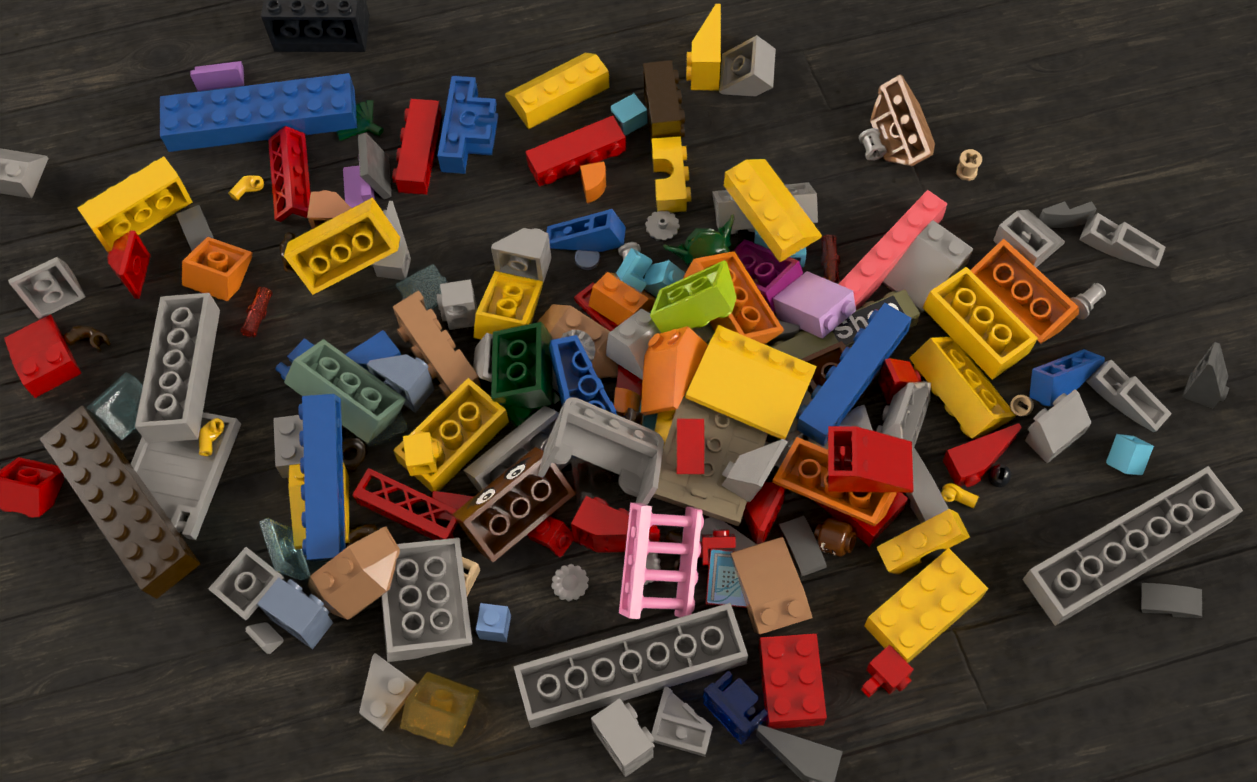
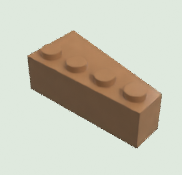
(432, 345)

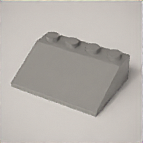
(426, 601)

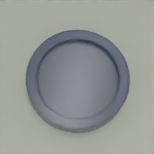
(587, 259)

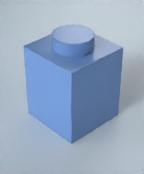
(493, 622)

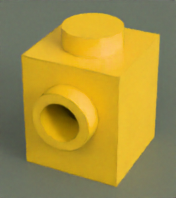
(420, 453)

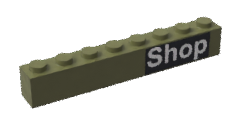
(805, 343)

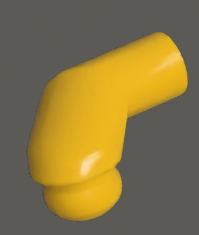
(246, 184)
(208, 434)
(953, 492)

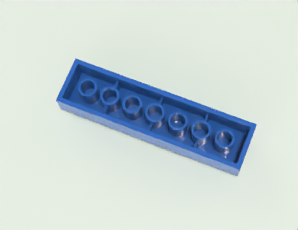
(257, 112)

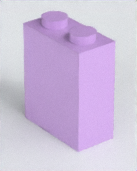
(814, 304)

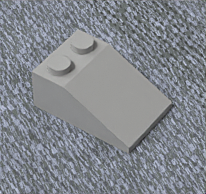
(928, 263)
(48, 287)

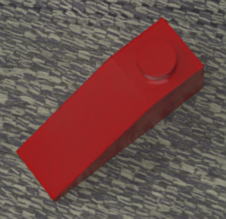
(973, 459)

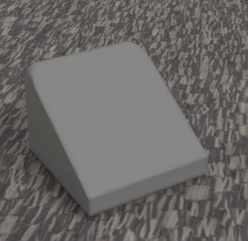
(264, 636)

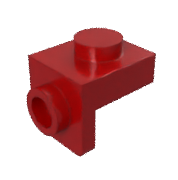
(553, 535)
(719, 539)

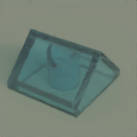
(119, 405)

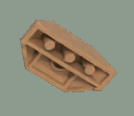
(901, 124)
(564, 318)
(356, 575)

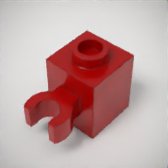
(887, 671)

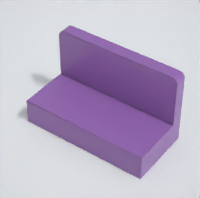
(218, 76)
(355, 188)

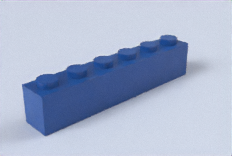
(853, 374)
(322, 477)

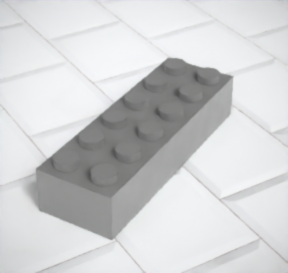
(178, 368)

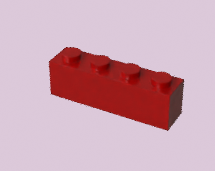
(418, 146)
(578, 148)

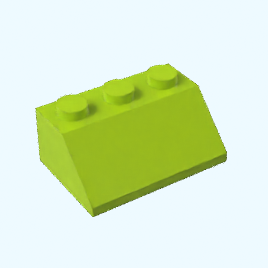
(695, 299)

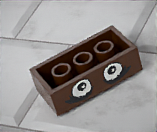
(513, 505)

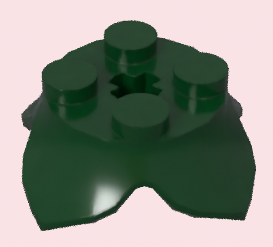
(704, 243)

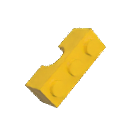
(669, 157)
(934, 534)

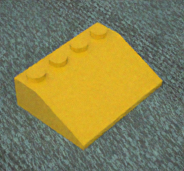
(750, 382)

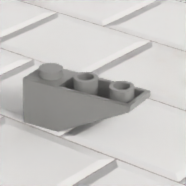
(397, 264)

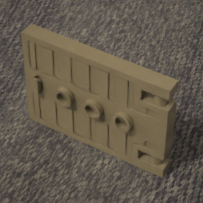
(723, 442)

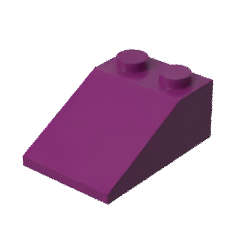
(766, 270)

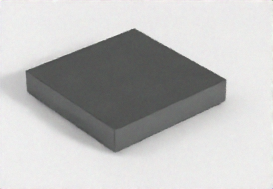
(374, 165)

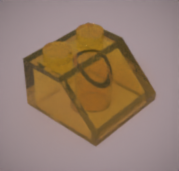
(438, 709)

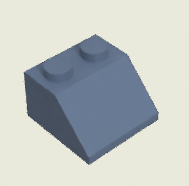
(406, 377)

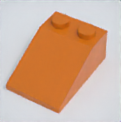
(670, 369)

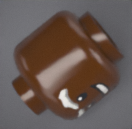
(835, 537)

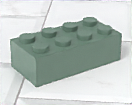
(366, 401)

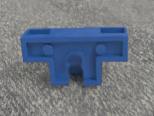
(467, 125)

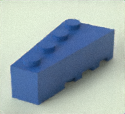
(576, 375)

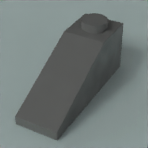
(1209, 379)
(805, 758)

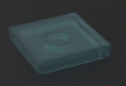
(282, 551)

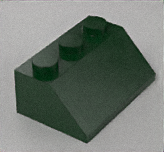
(522, 366)

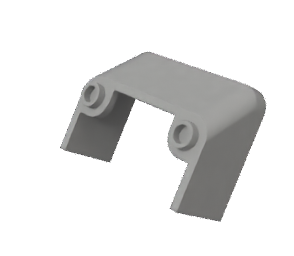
(608, 443)

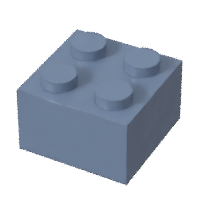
(296, 612)

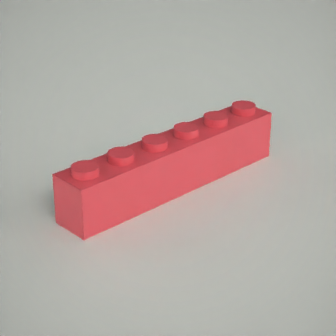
(881, 259)

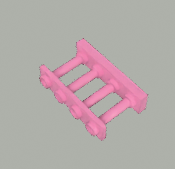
(639, 547)

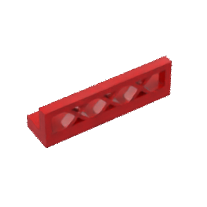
(292, 171)
(401, 515)

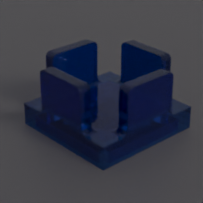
(734, 706)

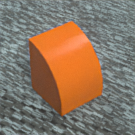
(593, 180)
(626, 399)

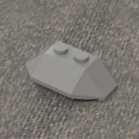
(907, 412)

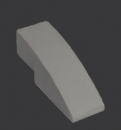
(1122, 241)
(1128, 396)

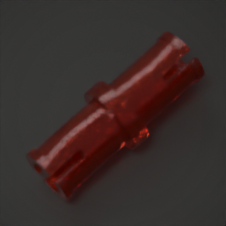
(830, 258)
(256, 312)

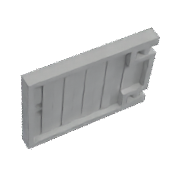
(182, 478)

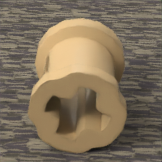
(967, 162)

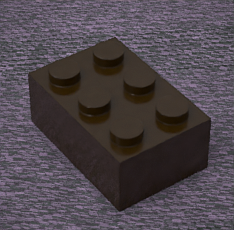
(663, 100)

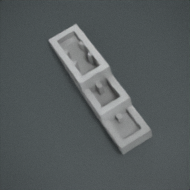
(926, 499)

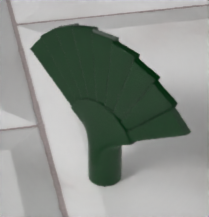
(365, 123)

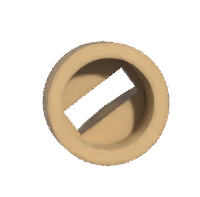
(1017, 409)

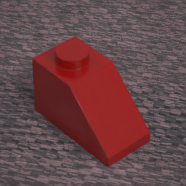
(895, 376)

